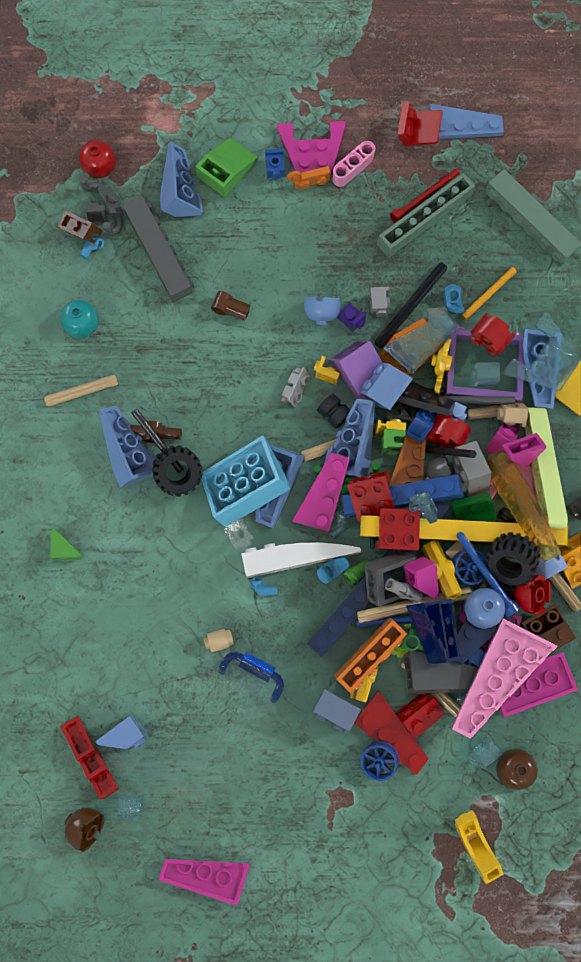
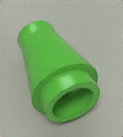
(355, 573)

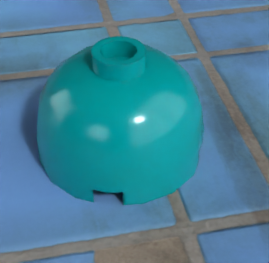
(79, 319)

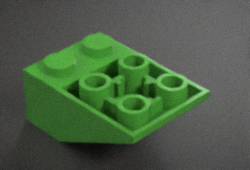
(225, 166)

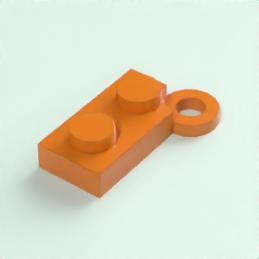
(309, 178)

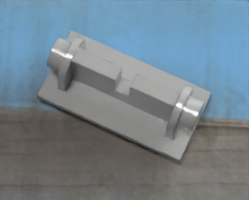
(299, 380)

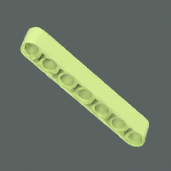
(546, 471)

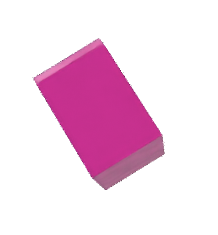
(525, 449)

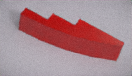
(89, 757)

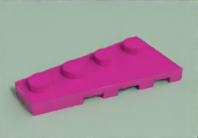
(323, 496)
(212, 879)

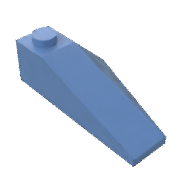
(178, 189)
(532, 344)
(127, 453)
(290, 464)

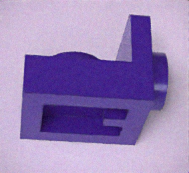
(352, 317)

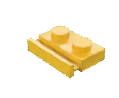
(393, 424)

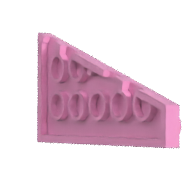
(505, 667)

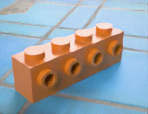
(370, 654)

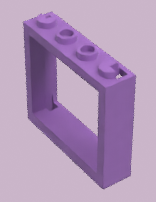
(450, 390)

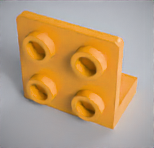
(572, 557)

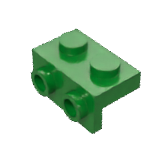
(475, 508)

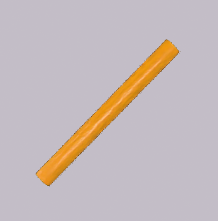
(494, 288)

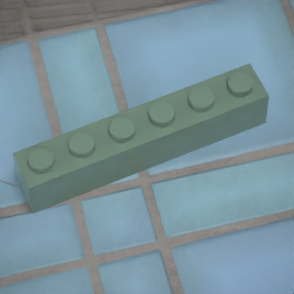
(425, 215)
(533, 217)

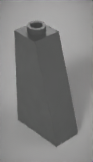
(436, 678)

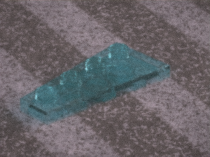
(422, 342)

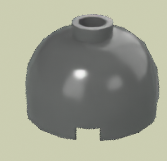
(439, 468)

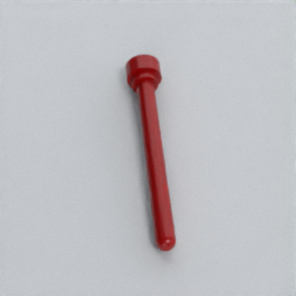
(398, 214)

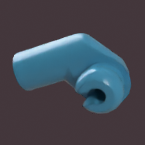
(89, 247)
(261, 589)

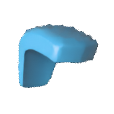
(452, 299)
(332, 569)

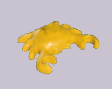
(442, 362)

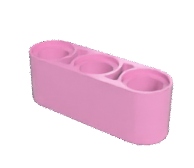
(355, 156)

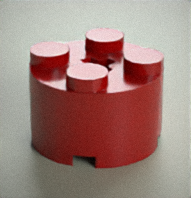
(492, 334)
(448, 432)

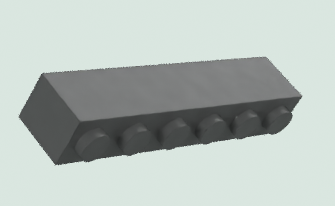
(157, 249)

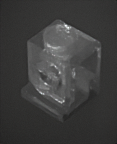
(232, 531)

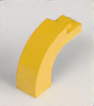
(477, 847)

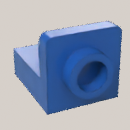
(420, 425)

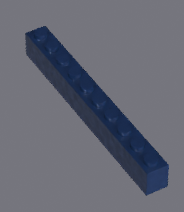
(352, 604)

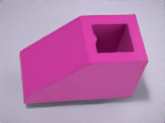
(505, 434)
(423, 576)

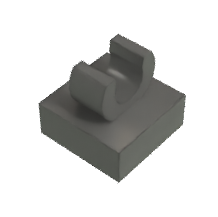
(96, 213)

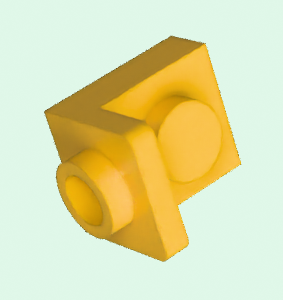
(326, 374)

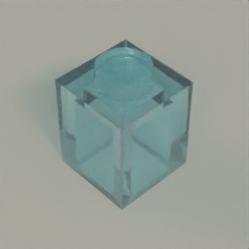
(485, 374)

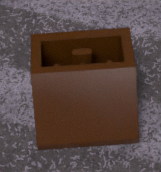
(550, 626)

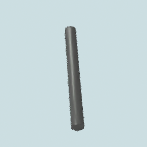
(483, 399)

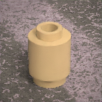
(218, 640)

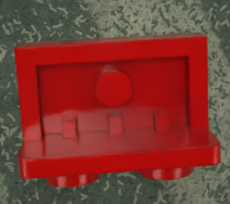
(420, 714)

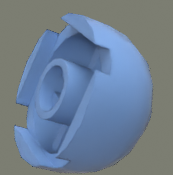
(322, 309)
(484, 608)

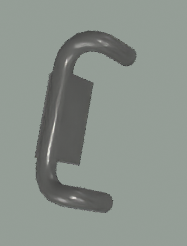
(111, 202)

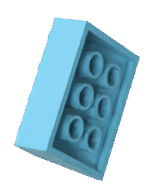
(244, 482)

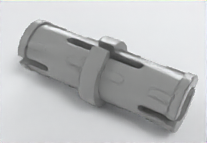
(403, 590)

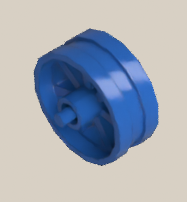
(467, 567)
(379, 761)

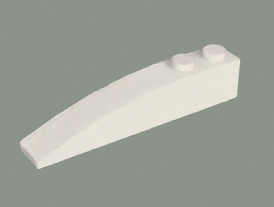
(291, 556)

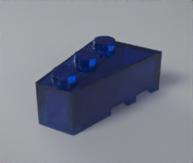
(436, 630)

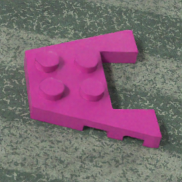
(312, 153)

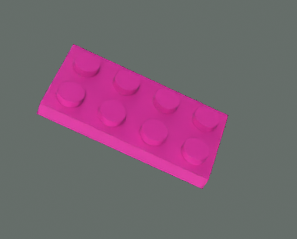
(544, 684)

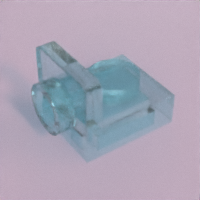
(426, 506)

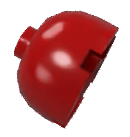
(97, 159)
(533, 595)

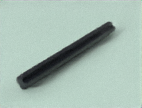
(410, 305)

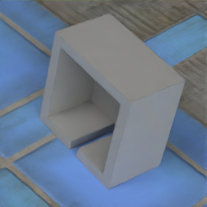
(473, 471)

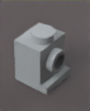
(379, 301)

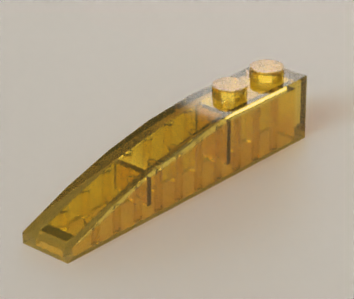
(522, 504)

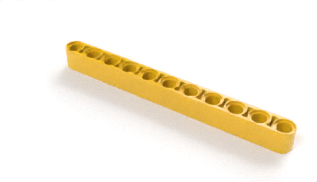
(448, 529)

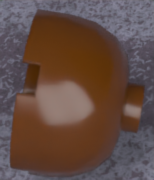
(517, 769)
(82, 827)

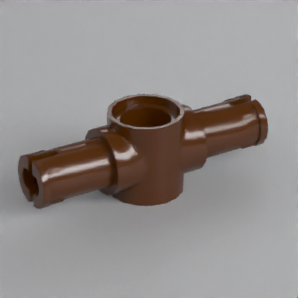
(162, 431)

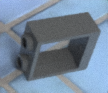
(374, 576)

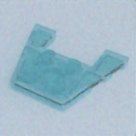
(553, 362)

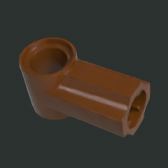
(226, 304)

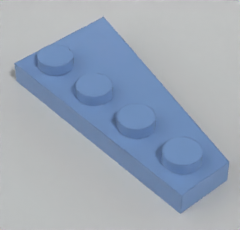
(467, 123)

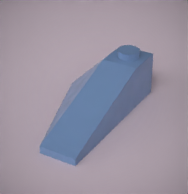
(356, 438)

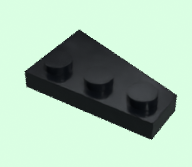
(426, 399)

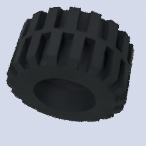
(181, 486)
(515, 547)

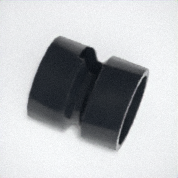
(332, 408)

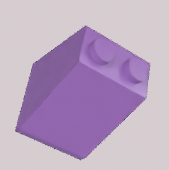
(356, 365)

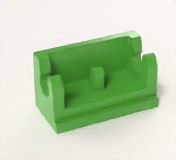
(389, 440)

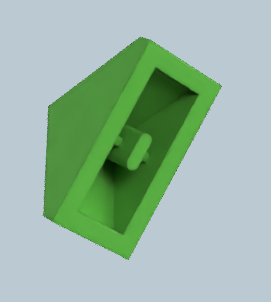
(62, 549)

